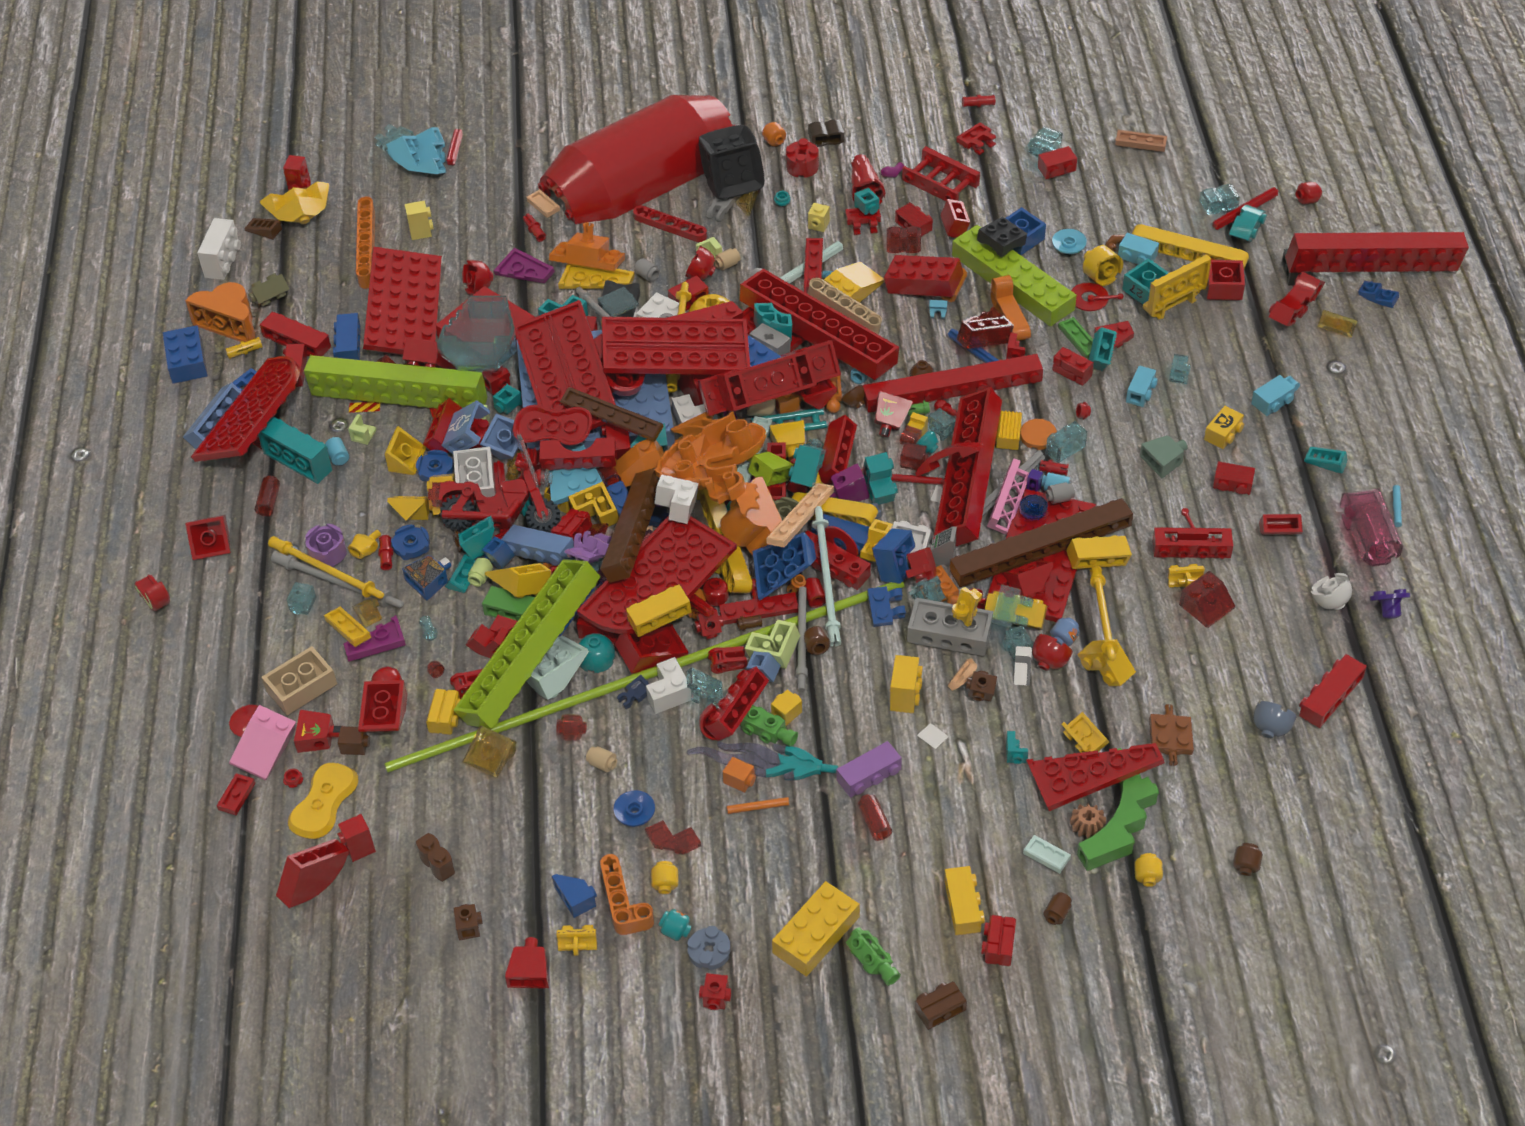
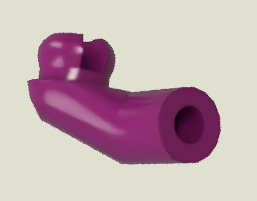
(892, 172)

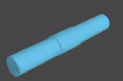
(1397, 506)

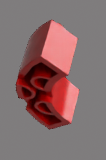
(1296, 301)

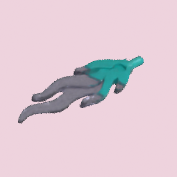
(795, 766)

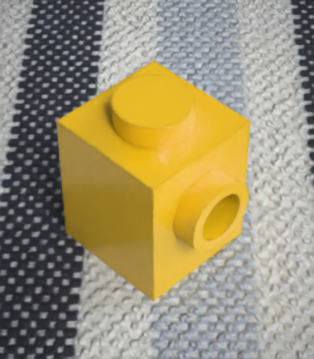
(787, 706)

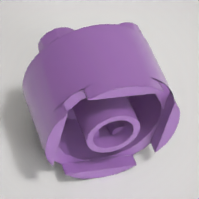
(326, 544)

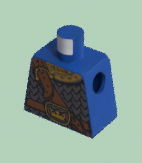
(427, 575)

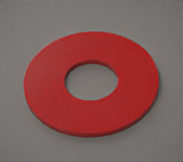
(1090, 287)
(832, 532)

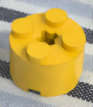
(1102, 265)

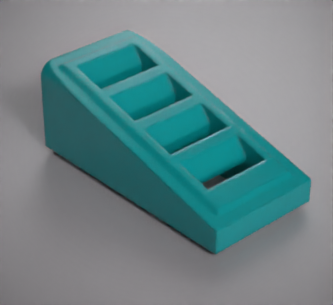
(1338, 457)

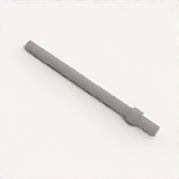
(585, 295)
(801, 670)

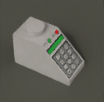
(944, 546)

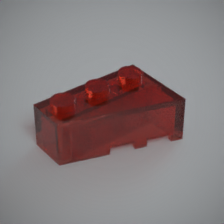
(985, 330)

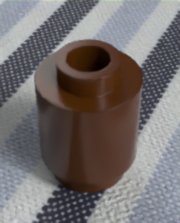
(1057, 908)

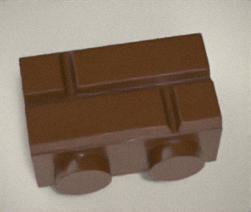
(940, 1004)

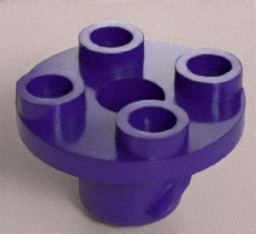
(1390, 602)

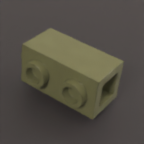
(263, 292)

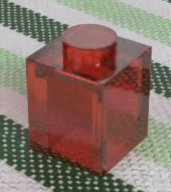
(913, 456)

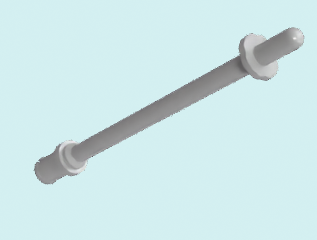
(290, 563)

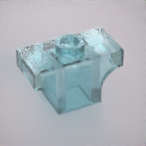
(928, 590)

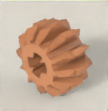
(1087, 820)

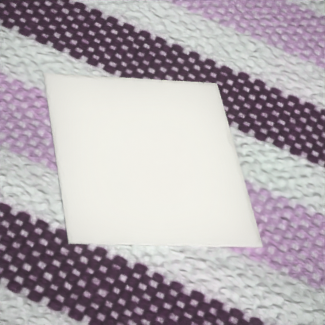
(932, 735)

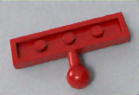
(767, 607)

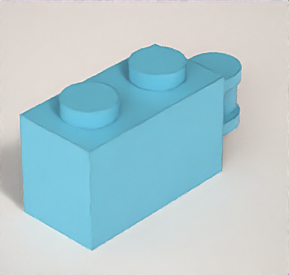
(1274, 394)

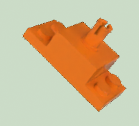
(588, 251)

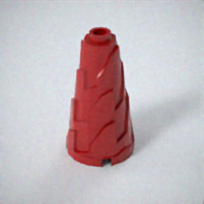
(865, 177)

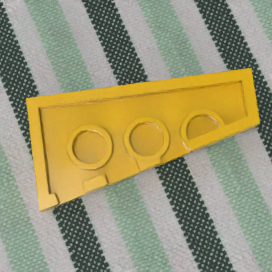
(592, 278)

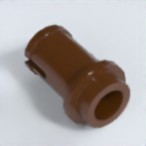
(749, 622)

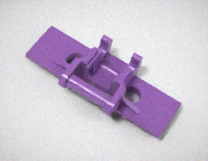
(591, 548)

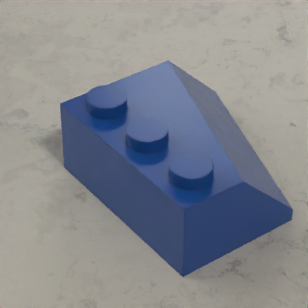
(779, 564)

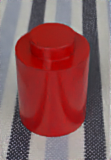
(814, 592)

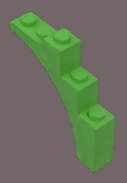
(1116, 837)

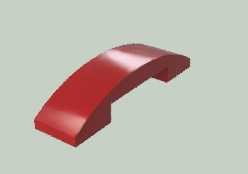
(964, 449)

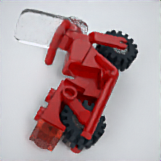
(504, 507)

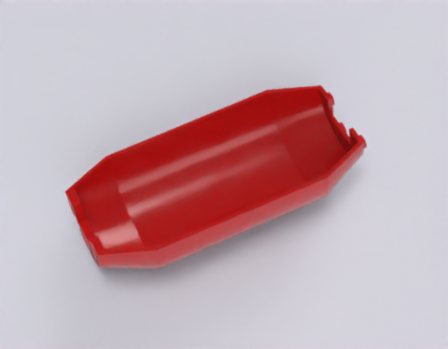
(634, 158)

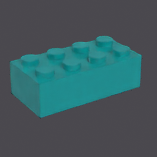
(295, 450)

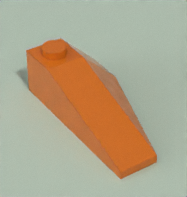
(638, 459)

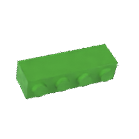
(503, 603)

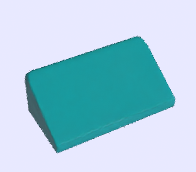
(459, 579)

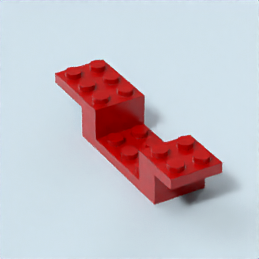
(769, 379)

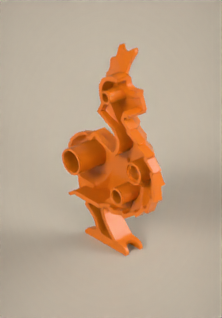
(710, 457)

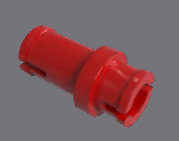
(1052, 467)

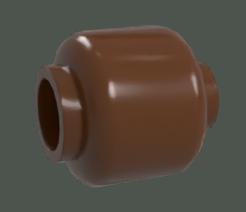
(816, 640)
(1247, 859)

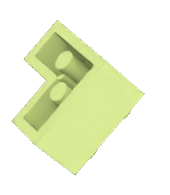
(779, 644)

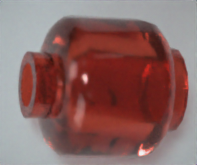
(571, 727)

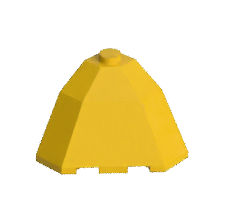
(298, 203)

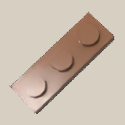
(1141, 140)

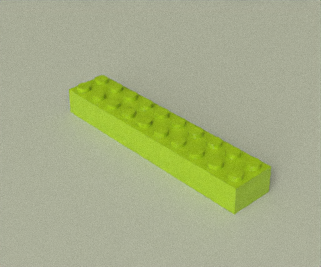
(392, 382)
(527, 644)

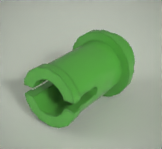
(920, 408)

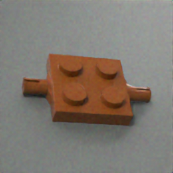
(1171, 734)

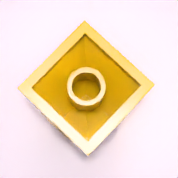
(411, 506)

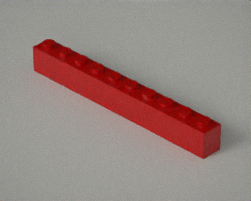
(958, 381)

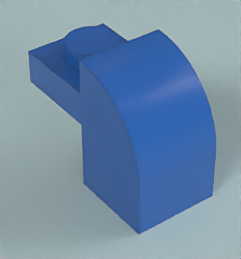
(498, 553)

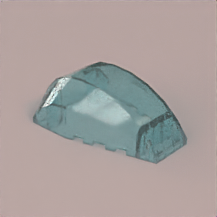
(479, 335)

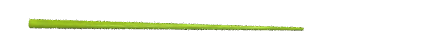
(616, 685)

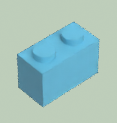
(1137, 249)

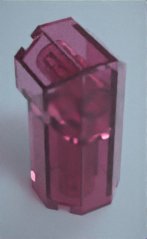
(1371, 526)

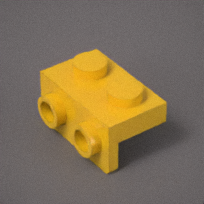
(1085, 734)

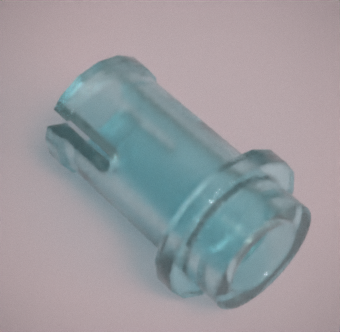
(429, 630)

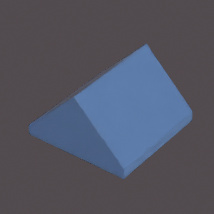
(501, 438)

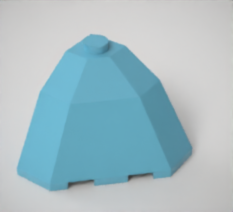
(420, 152)

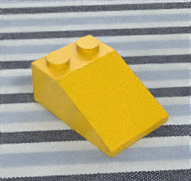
(855, 280)

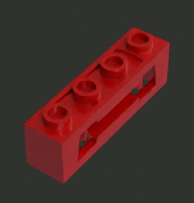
(1192, 543)

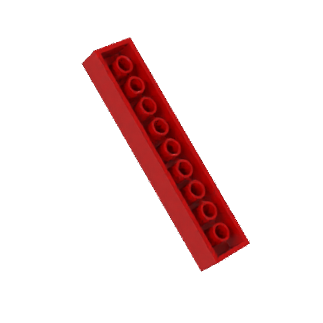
(1376, 252)
(821, 323)
(968, 477)

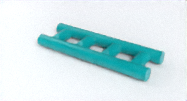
(814, 413)

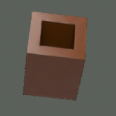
(352, 741)

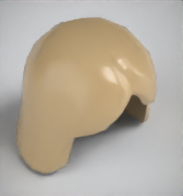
(762, 409)

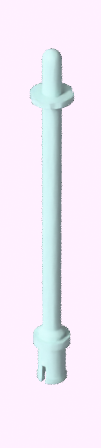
(832, 625)

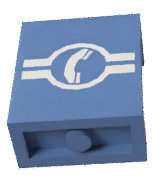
(459, 433)

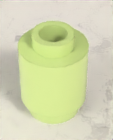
(477, 573)

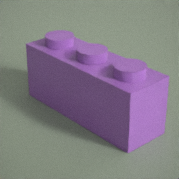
(869, 769)

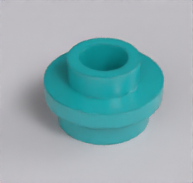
(782, 198)

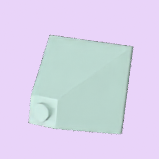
(557, 667)

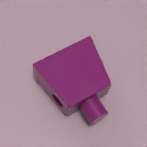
(850, 484)

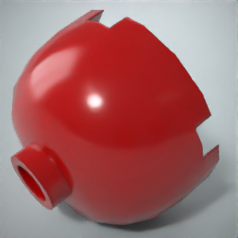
(701, 264)
(476, 276)
(1050, 653)

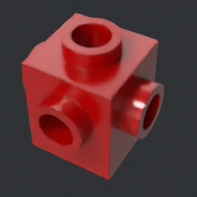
(496, 380)
(711, 630)
(715, 991)

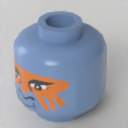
(1065, 631)

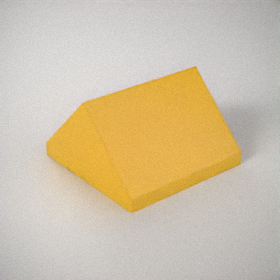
(403, 452)

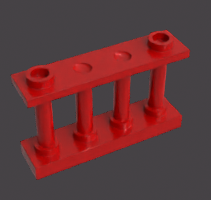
(943, 164)

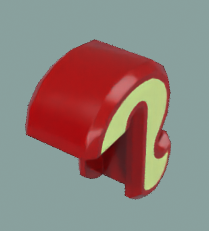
(152, 592)

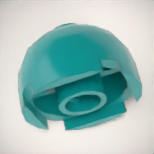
(600, 654)

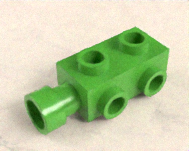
(768, 727)
(871, 955)

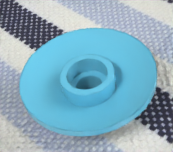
(1069, 241)

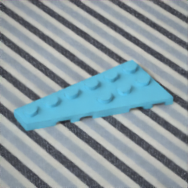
(571, 481)

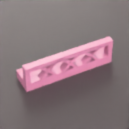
(1005, 498)

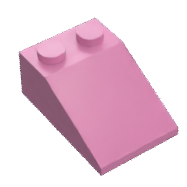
(263, 742)

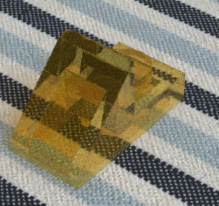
(368, 611)

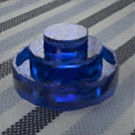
(1033, 507)

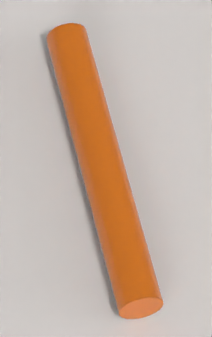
(757, 805)

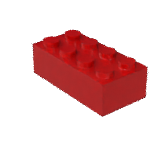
(923, 275)

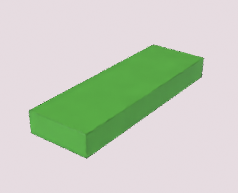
(1077, 336)

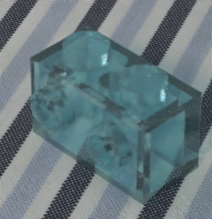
(1066, 442)

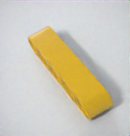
(845, 509)

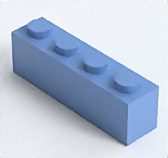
(211, 414)
(538, 544)

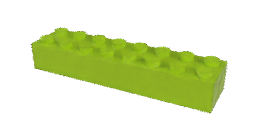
(1031, 285)

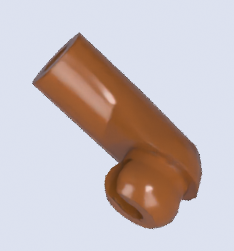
(1113, 240)

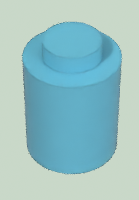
(337, 451)
(1052, 479)

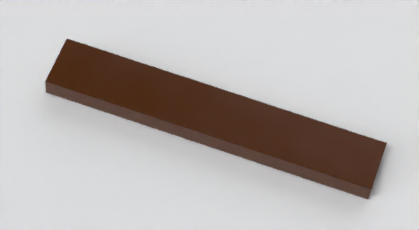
(613, 414)

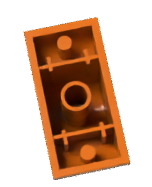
(223, 311)
(757, 525)

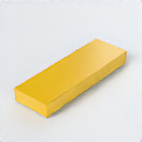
(347, 626)

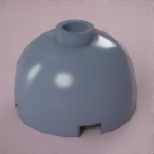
(1272, 720)

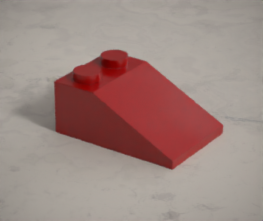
(651, 648)
(382, 706)

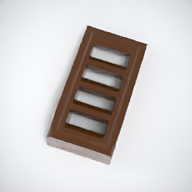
(268, 227)

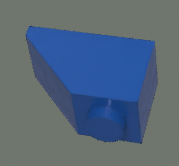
(575, 894)

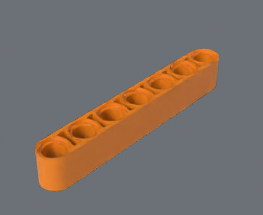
(365, 240)

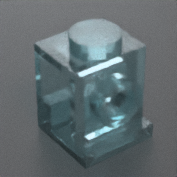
(1180, 369)
(941, 423)

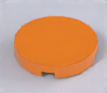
(1035, 433)

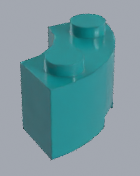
(1248, 222)
(777, 320)

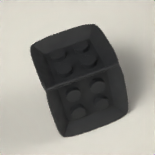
(731, 161)

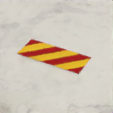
(364, 407)

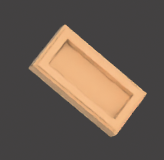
(543, 203)

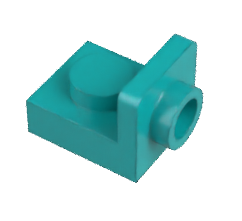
(1014, 753)

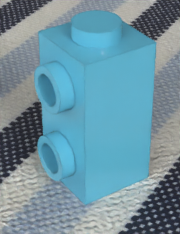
(1141, 386)

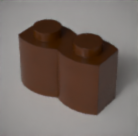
(435, 857)

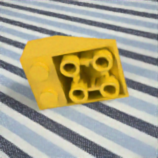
(521, 579)

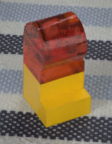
(915, 429)

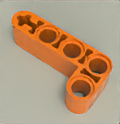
(1005, 303)
(618, 893)

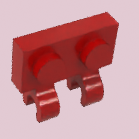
(974, 136)
(857, 217)

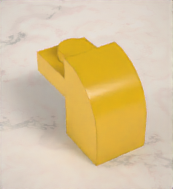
(875, 533)

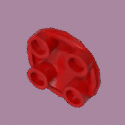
(241, 718)

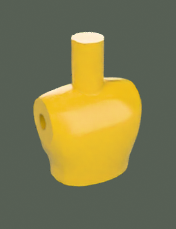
(364, 545)

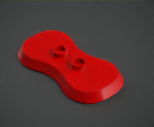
(539, 423)

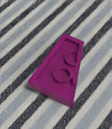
(524, 267)
(382, 639)

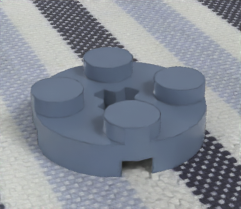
(706, 937)

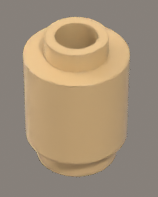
(727, 259)
(601, 758)

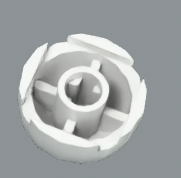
(1332, 592)

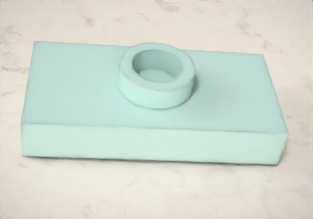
(1047, 854)

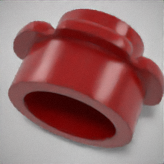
(1083, 410)
(292, 774)

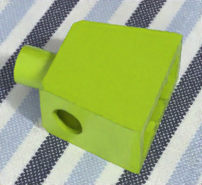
(770, 467)

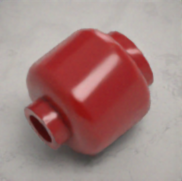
(1308, 193)
(715, 591)

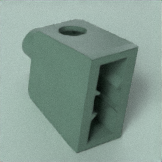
(1163, 454)

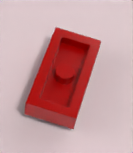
(236, 794)

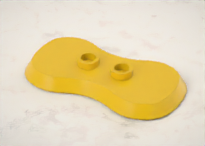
(318, 811)

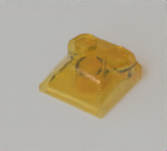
(489, 751)

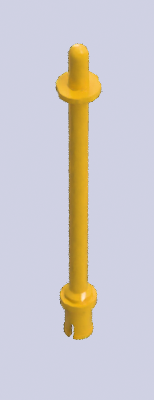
(683, 296)
(286, 548)
(1097, 581)

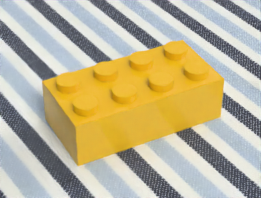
(815, 928)

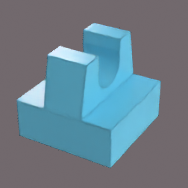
(938, 306)

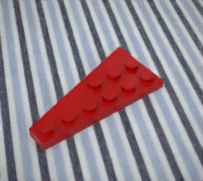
(1085, 773)

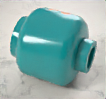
(675, 924)

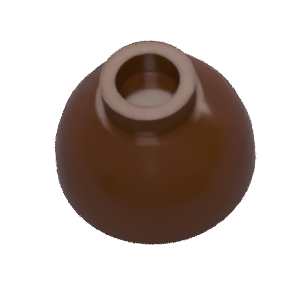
(921, 367)
(855, 397)

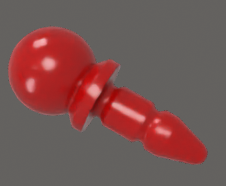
(946, 407)

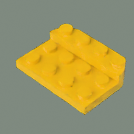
(1178, 287)

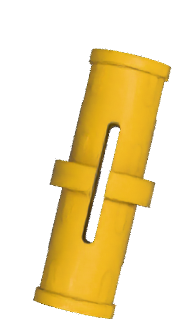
(243, 347)

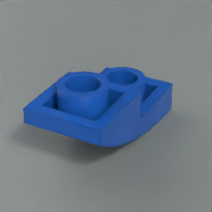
(1373, 292)

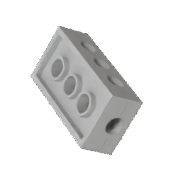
(935, 626)

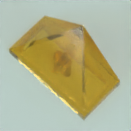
(747, 202)
(1337, 323)

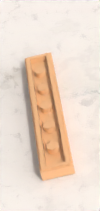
(800, 515)

